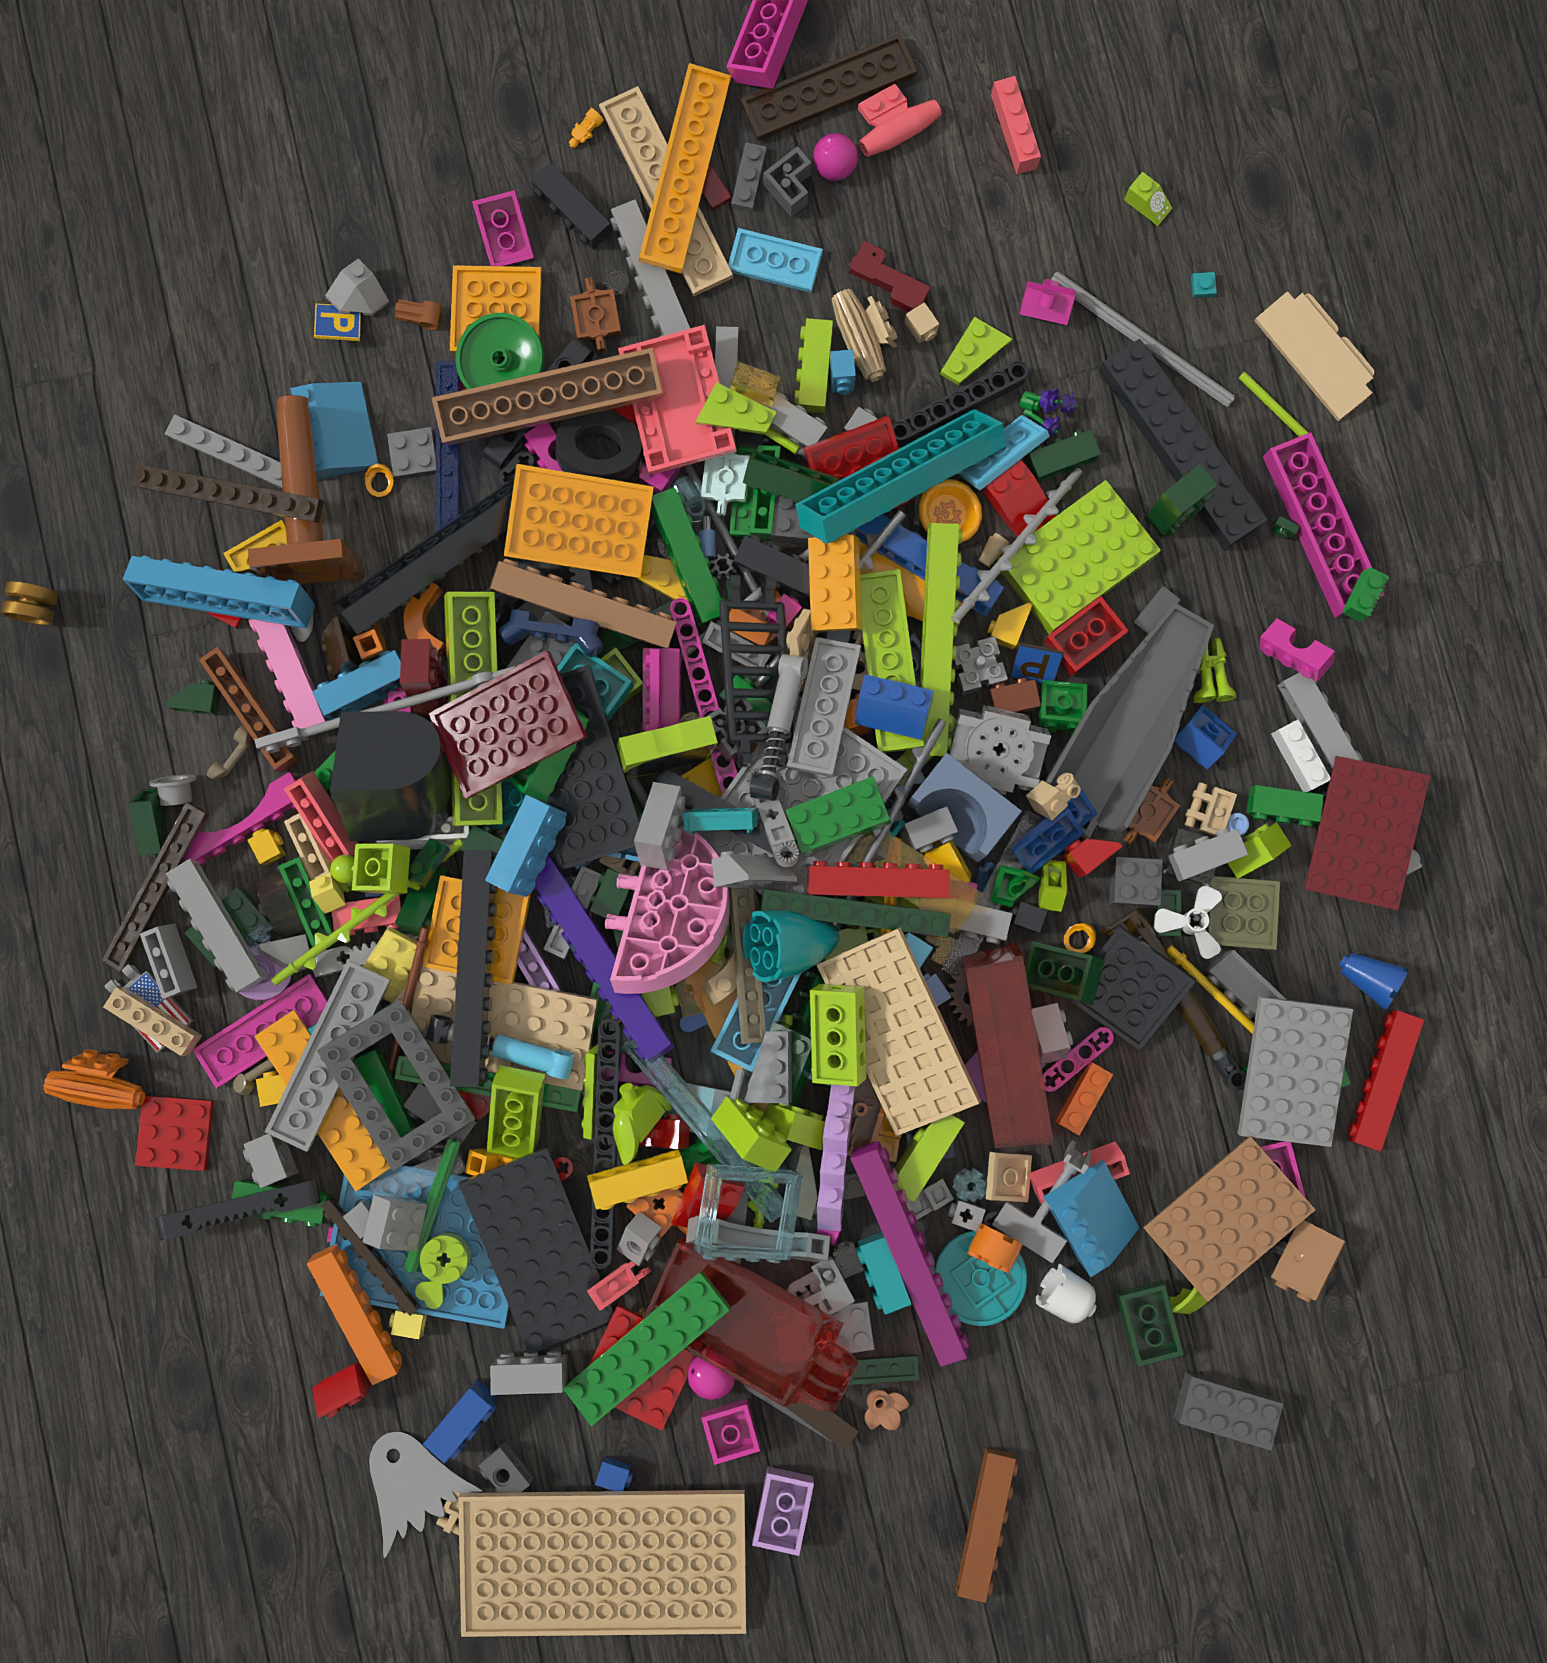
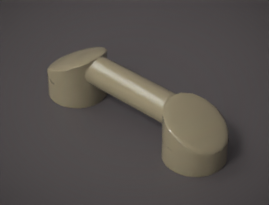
(218, 770)
(243, 1083)

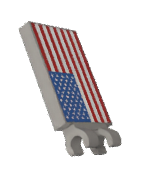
(147, 988)

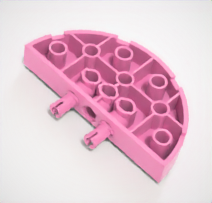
(671, 920)

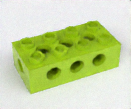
(827, 1045)

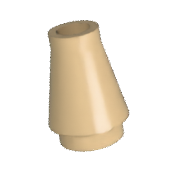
(992, 549)

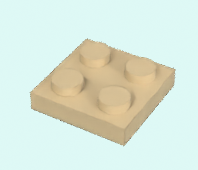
(1008, 1177)

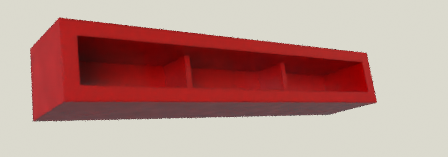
(877, 881)
(1385, 1080)

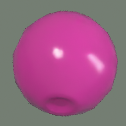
(835, 157)
(708, 1380)

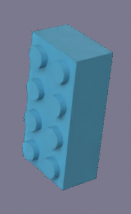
(361, 687)
(526, 846)

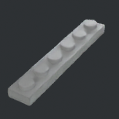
(225, 450)

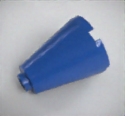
(1374, 977)

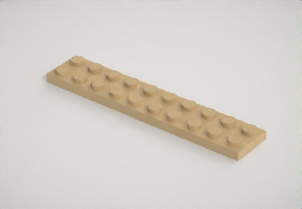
(645, 153)

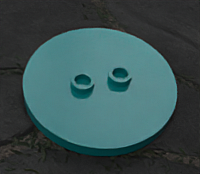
(977, 1290)

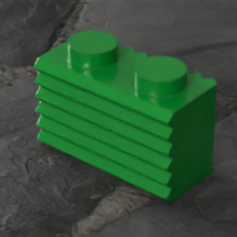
(1365, 594)

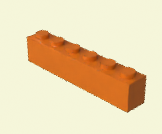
(355, 1314)

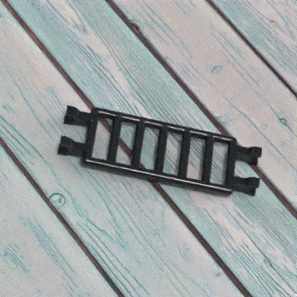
(767, 604)

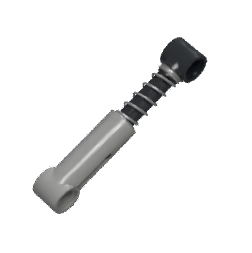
(791, 671)

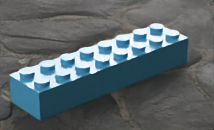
(219, 591)

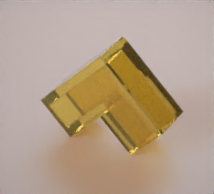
(944, 948)

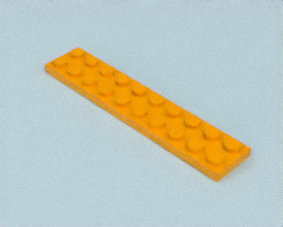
(684, 168)

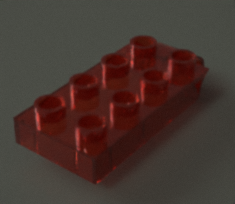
(767, 1336)

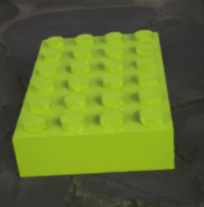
(1080, 557)

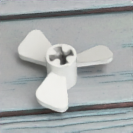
(1205, 901)

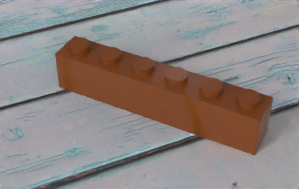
(246, 705)
(985, 1525)

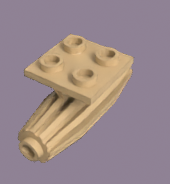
(864, 332)

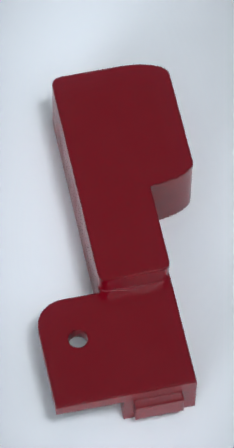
(904, 290)

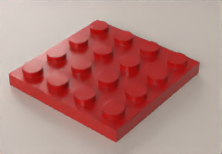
(853, 449)
(657, 1395)

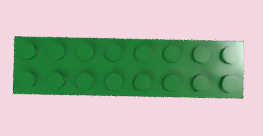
(647, 1348)

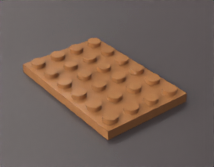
(1229, 1218)

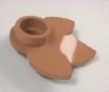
(887, 1411)

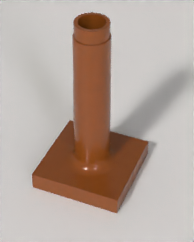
(306, 555)

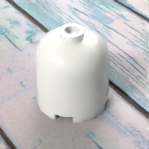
(1067, 1295)

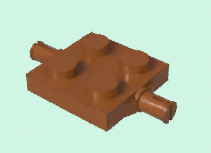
(595, 314)
(1153, 813)

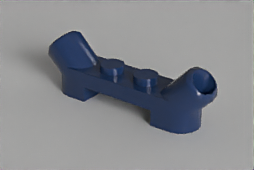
(524, 623)

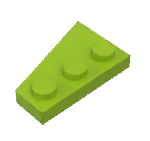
(735, 411)

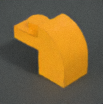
(480, 1161)

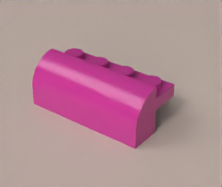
(661, 687)

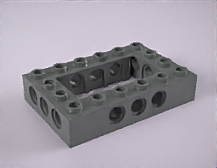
(400, 1022)

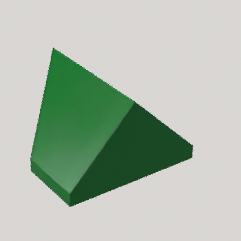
(1011, 885)

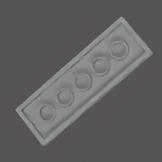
(824, 707)

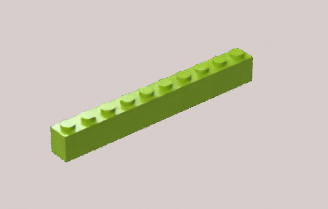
(938, 626)

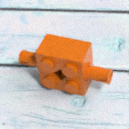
(663, 1215)

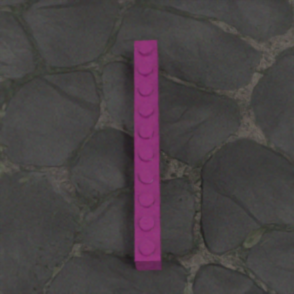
(909, 1252)

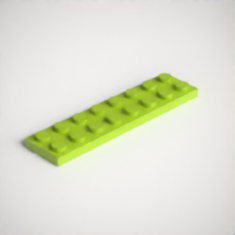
(887, 642)

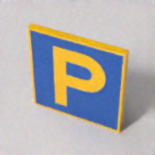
(336, 325)

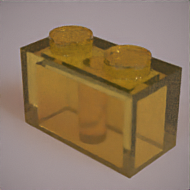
(755, 384)

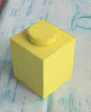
(327, 893)
(406, 1325)

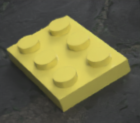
(393, 960)

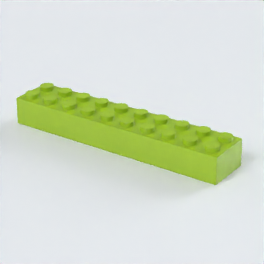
(469, 652)

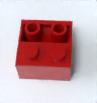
(340, 1388)

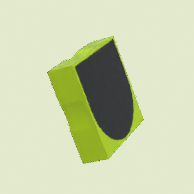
(667, 747)

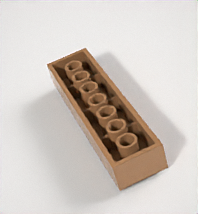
(578, 603)

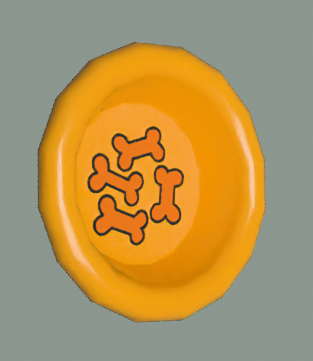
(951, 504)

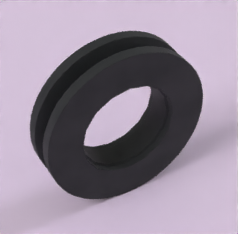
(602, 423)

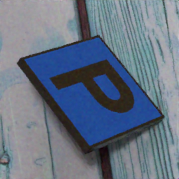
(1036, 663)

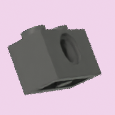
(505, 1458)

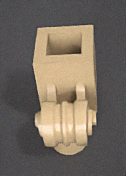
(1051, 800)

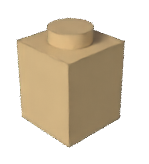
(922, 323)

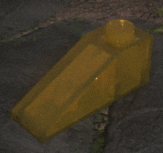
(690, 995)

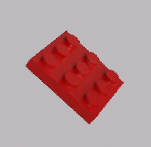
(174, 1133)

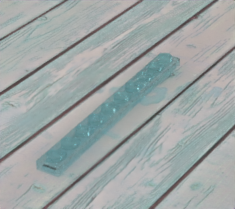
(699, 1120)

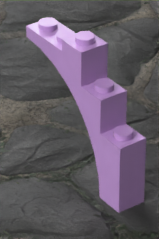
(834, 1158)

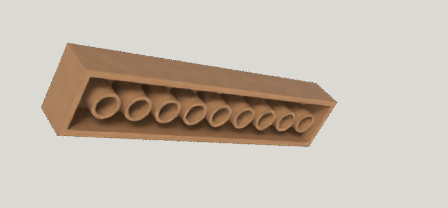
(548, 397)

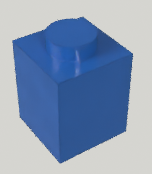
(614, 1474)

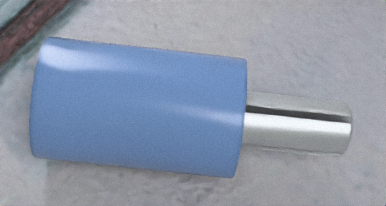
(708, 539)

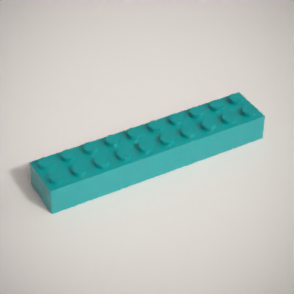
(900, 476)

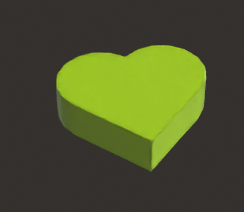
(431, 1293)

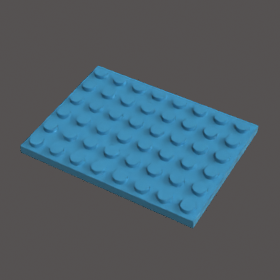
(472, 1297)

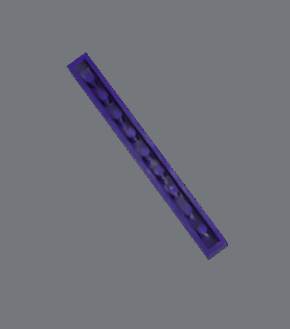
(600, 960)

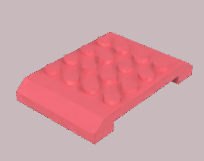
(669, 423)

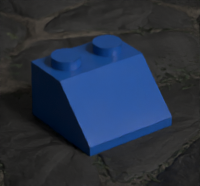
(1205, 737)

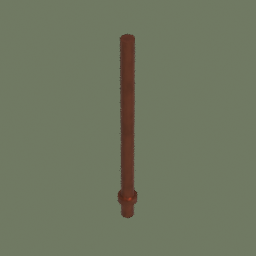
(422, 943)

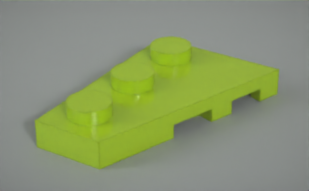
(973, 350)

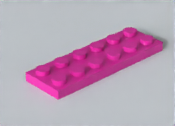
(237, 1049)

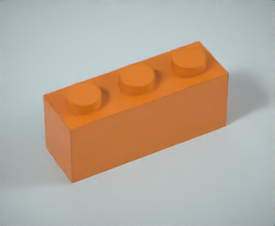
(1084, 1098)

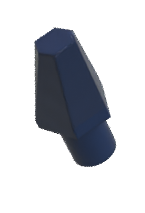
(983, 875)

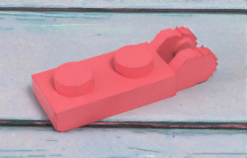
(615, 1284)

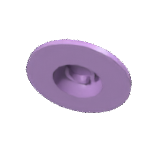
(266, 989)

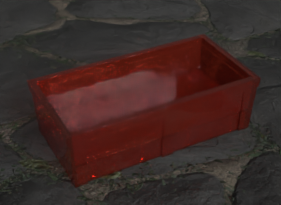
(1007, 1047)

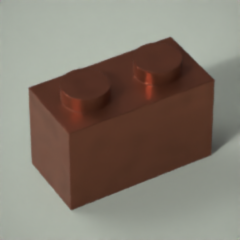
(1016, 697)

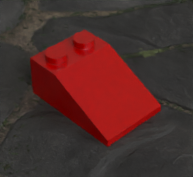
(1015, 495)
(692, 1197)

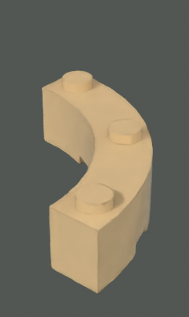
(725, 980)

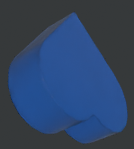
(693, 1022)

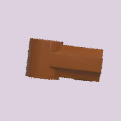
(424, 314)

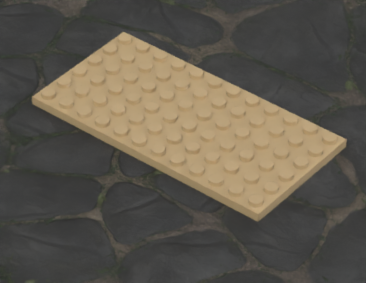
(602, 1563)

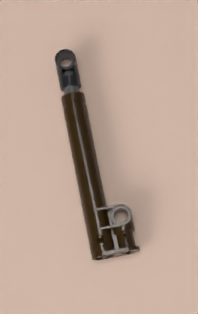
(1189, 1006)

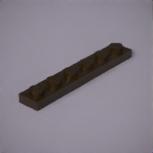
(376, 1264)

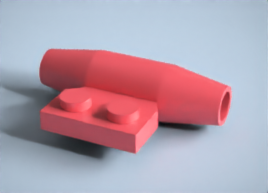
(894, 120)

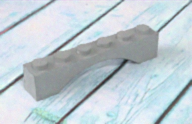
(804, 1246)

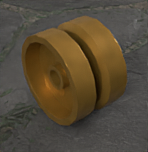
(29, 603)

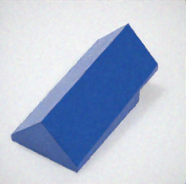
(1050, 837)

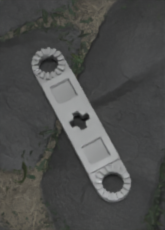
(777, 830)

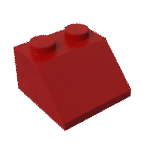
(1088, 854)

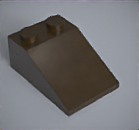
(340, 648)

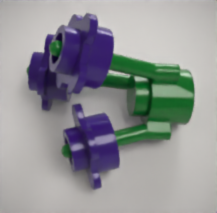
(1048, 401)

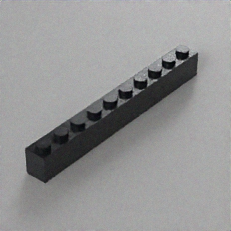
(473, 971)

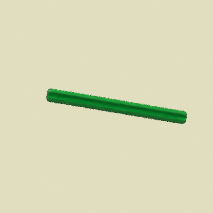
(434, 1199)

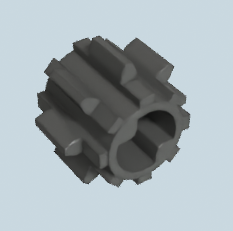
(716, 568)

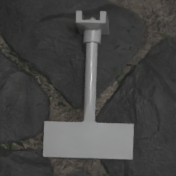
(1030, 1229)

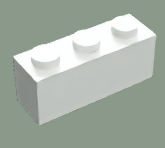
(1301, 756)

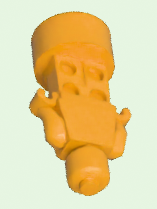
(583, 131)

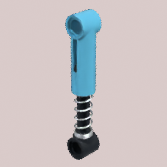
(554, 1062)

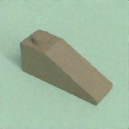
(808, 1195)

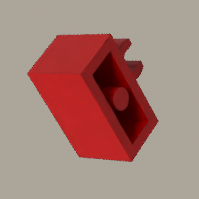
(668, 1133)

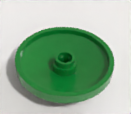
(490, 341)

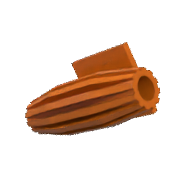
(94, 1082)

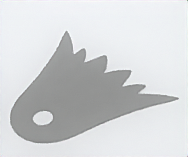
(410, 1485)

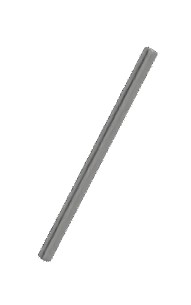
(1152, 345)

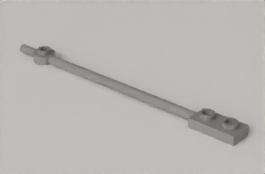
(294, 736)

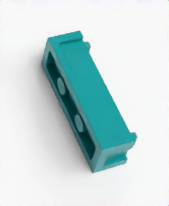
(720, 819)

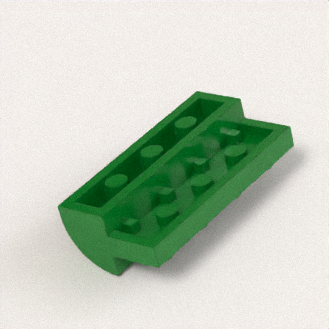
(757, 512)

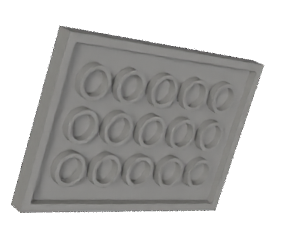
(1295, 1071)

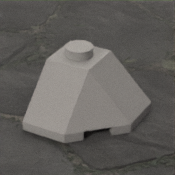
(357, 291)

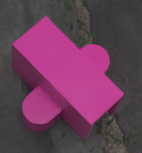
(1048, 301)

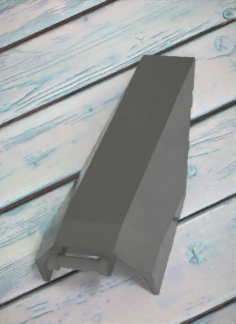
(1135, 721)

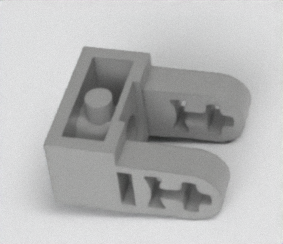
(826, 1286)

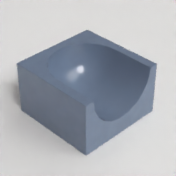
(974, 806)

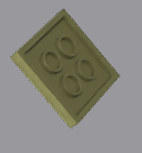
(1246, 913)

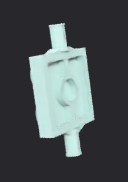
(724, 480)

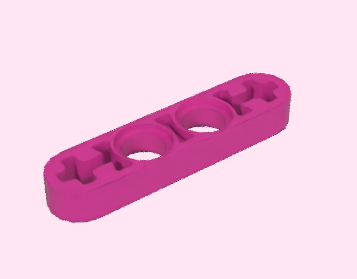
(1078, 1062)

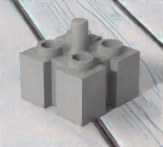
(978, 666)

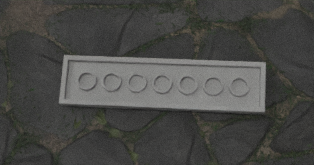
(311, 1084)

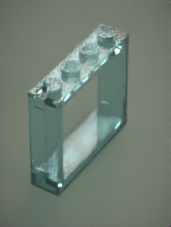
(709, 1207)

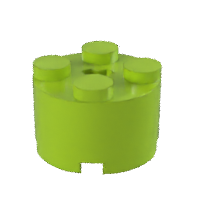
(434, 1266)

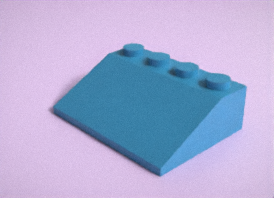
(339, 427)
(1093, 1217)

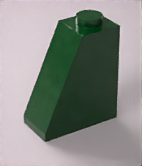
(148, 822)

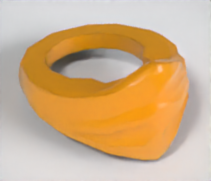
(370, 474)
(1078, 927)

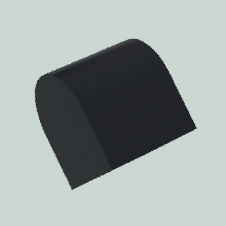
(390, 776)

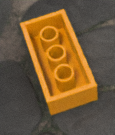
(835, 584)

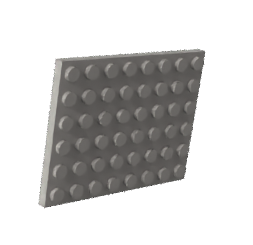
(854, 763)

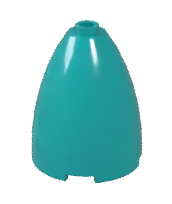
(786, 943)

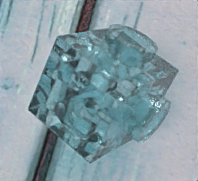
(961, 1180)

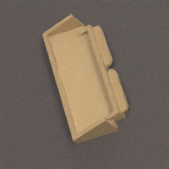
(1317, 353)

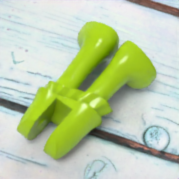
(1217, 660)

